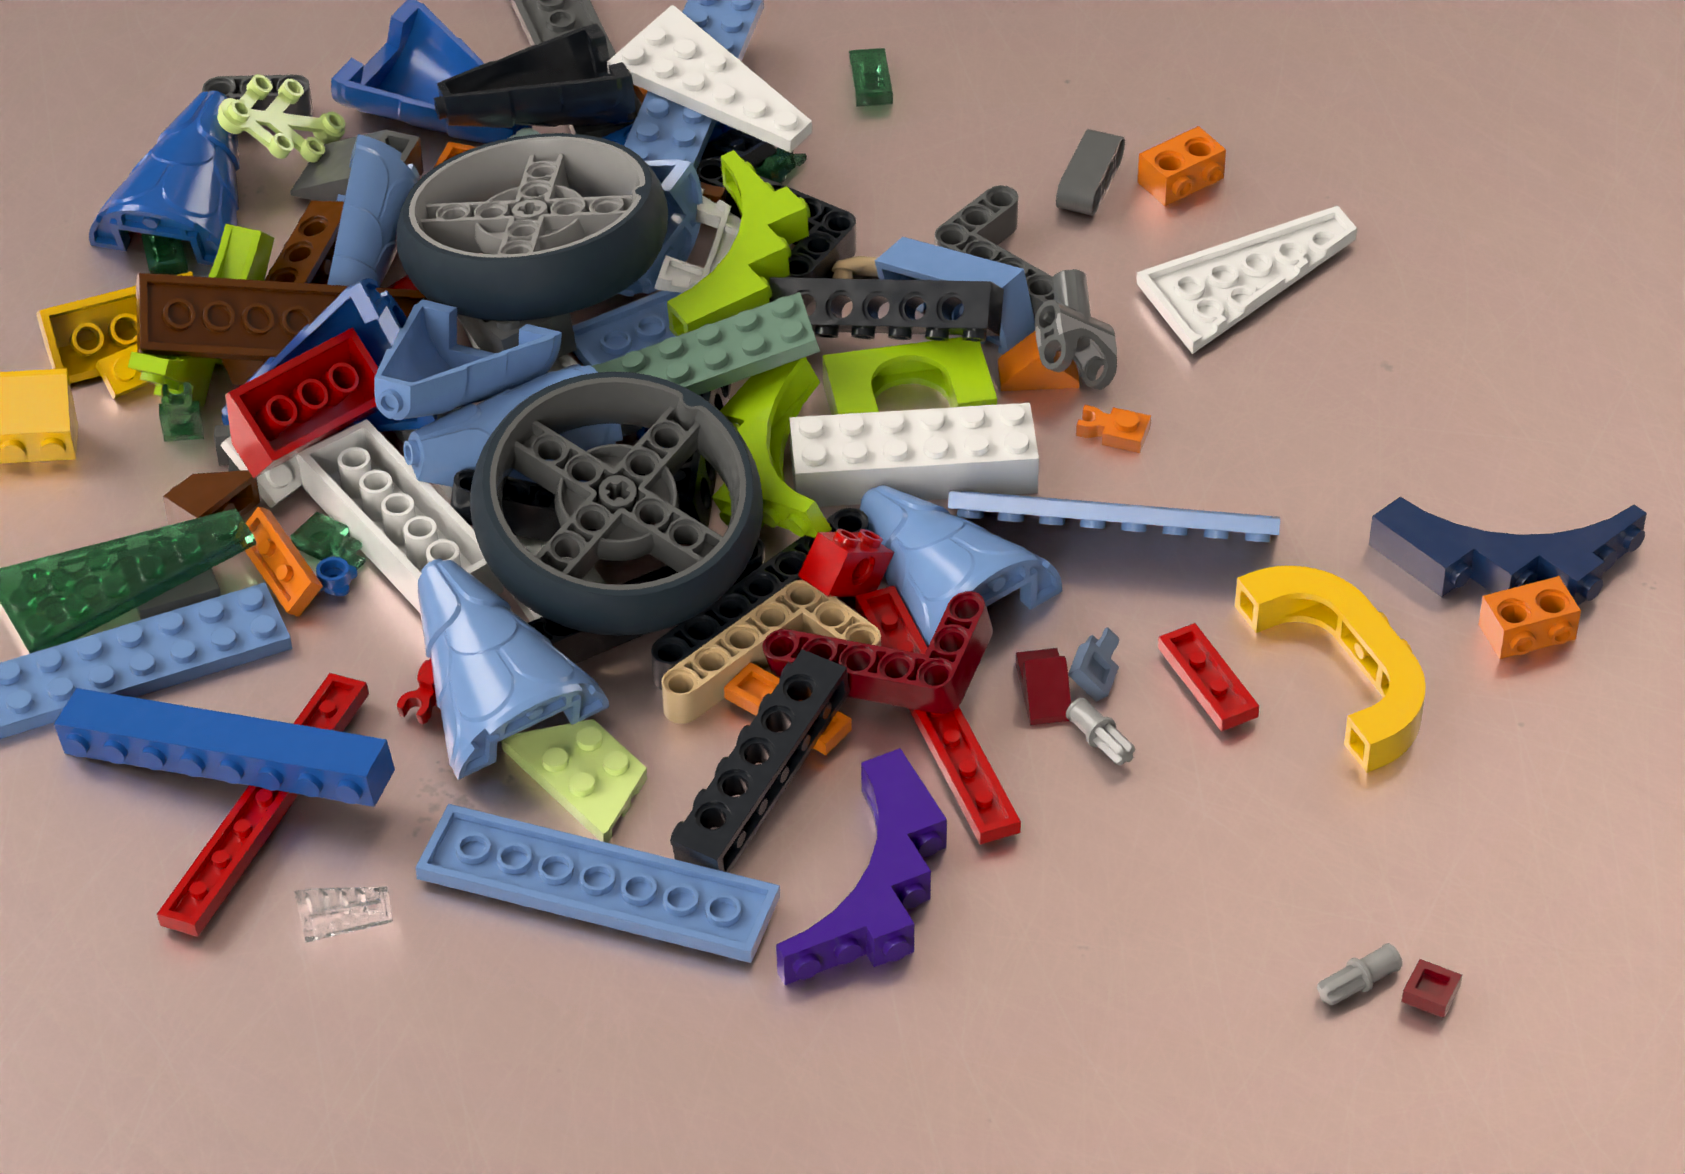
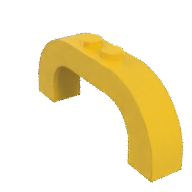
(1323, 599)

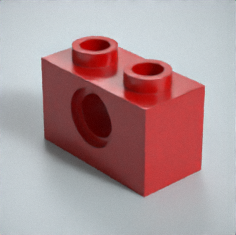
(846, 562)

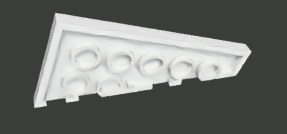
(697, 72)
(1227, 282)

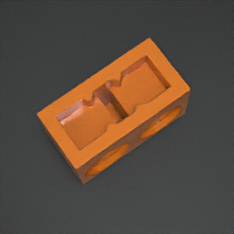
(1181, 166)
(1529, 617)

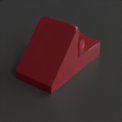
(1044, 685)

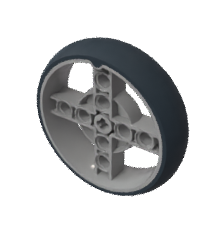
(550, 212)

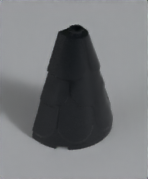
(542, 86)

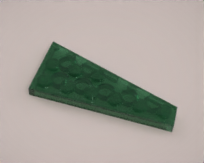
(89, 586)

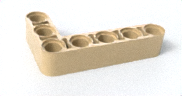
(700, 678)

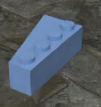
(923, 261)

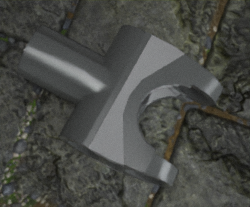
(1069, 328)

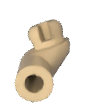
(855, 266)

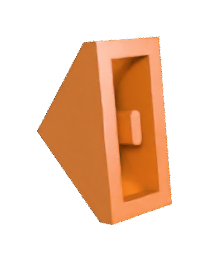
(1023, 369)

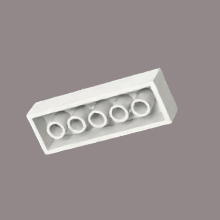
(915, 452)
(393, 515)

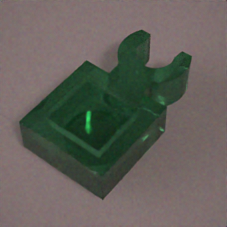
(180, 415)

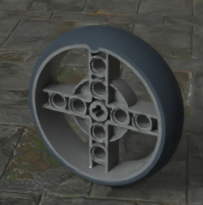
(616, 503)

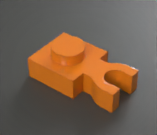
(1118, 429)

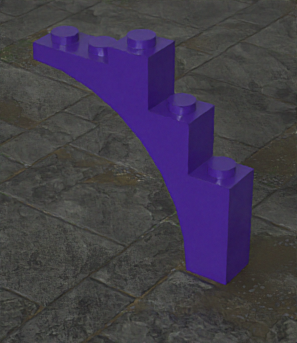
(897, 878)

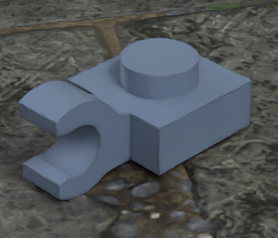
(1093, 665)

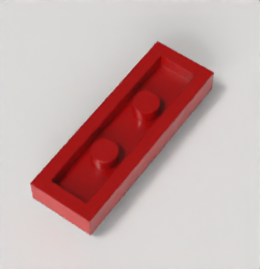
(1208, 677)

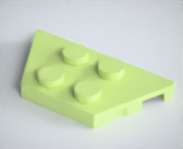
(581, 771)

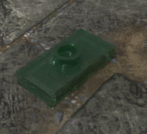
(870, 77)
(164, 255)

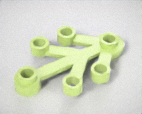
(238, 116)

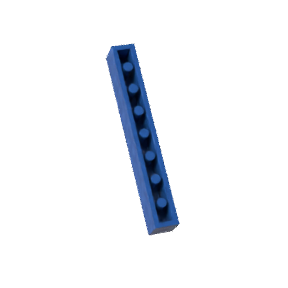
(225, 747)

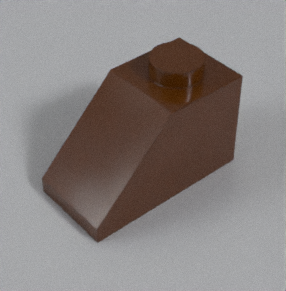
(210, 494)

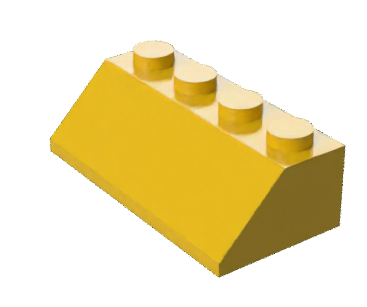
(89, 330)
(37, 416)

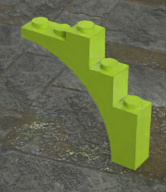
(760, 251)
(241, 255)
(762, 418)

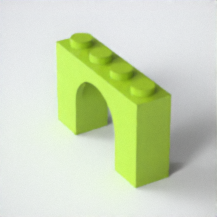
(950, 367)

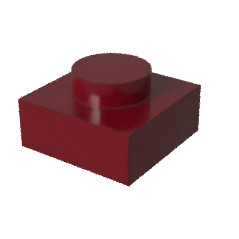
(1431, 988)

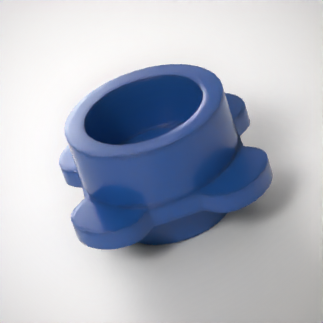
(335, 575)

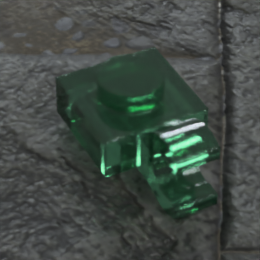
(780, 165)
(326, 537)

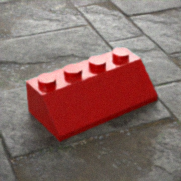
(302, 402)

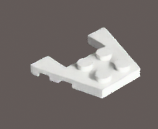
(680, 275)

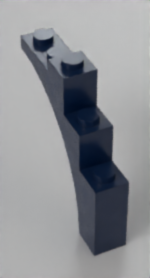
(1450, 554)

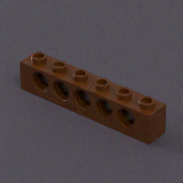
(303, 259)

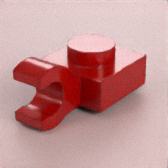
(422, 697)

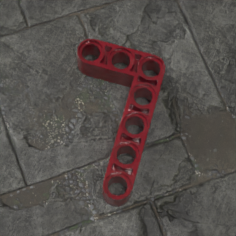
(897, 677)

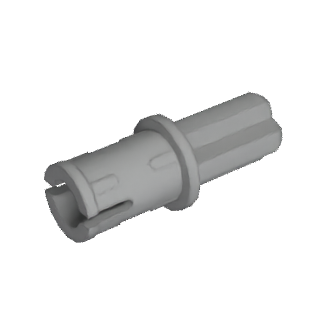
(1100, 731)
(1360, 974)

